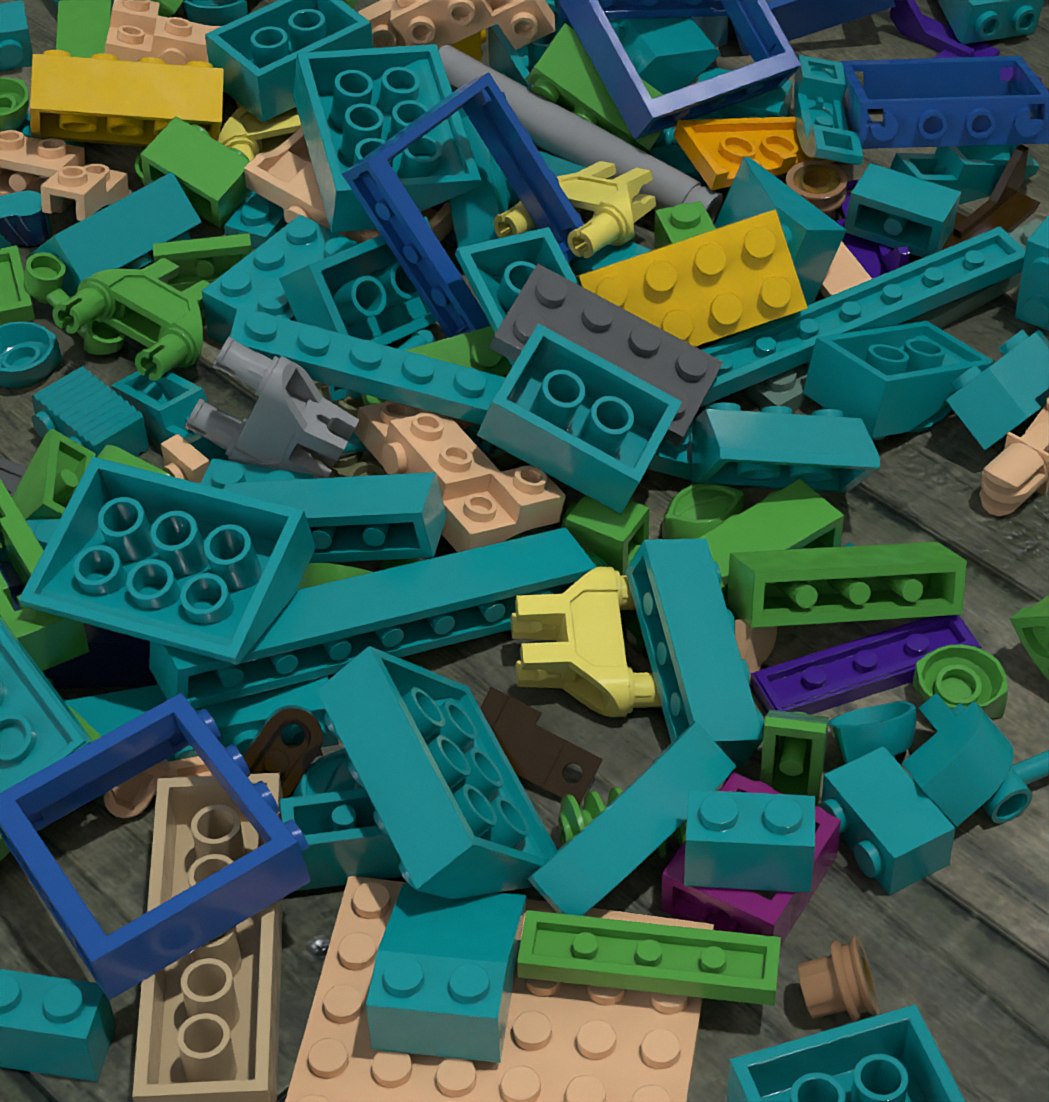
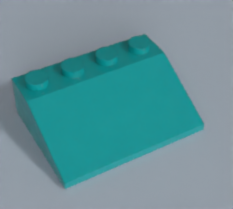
(362, 99)
(171, 561)
(435, 777)

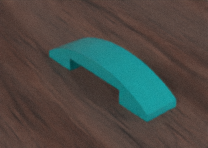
(821, 114)
(632, 824)

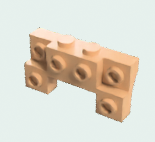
(450, 21)
(141, 33)
(58, 174)
(290, 182)
(479, 499)

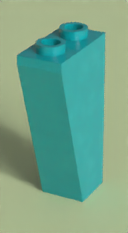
(991, 19)

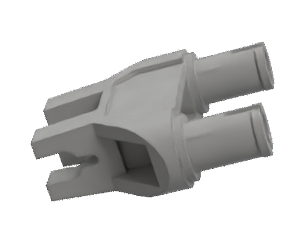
(287, 422)

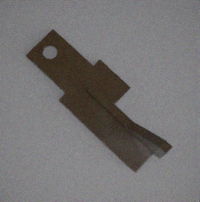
(1004, 208)
(534, 750)

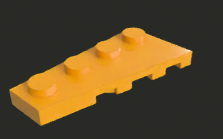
(720, 144)

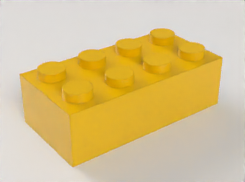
(120, 100)
(708, 281)

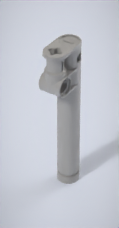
(579, 140)

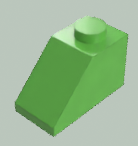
(51, 477)
(794, 752)

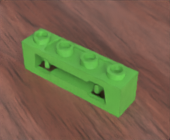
(43, 635)

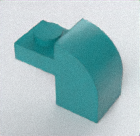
(962, 760)

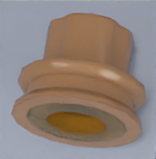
(820, 184)
(839, 982)

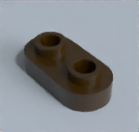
(272, 755)

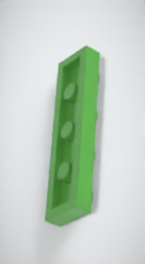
(649, 957)

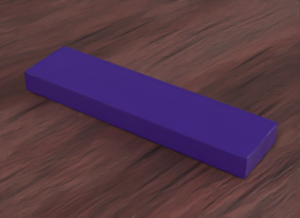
(856, 667)

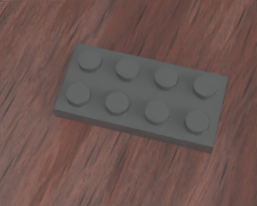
(612, 335)

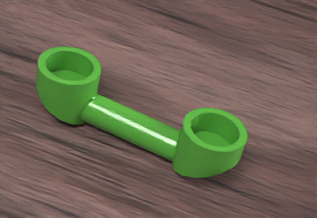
(45, 281)

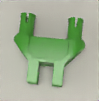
(145, 310)

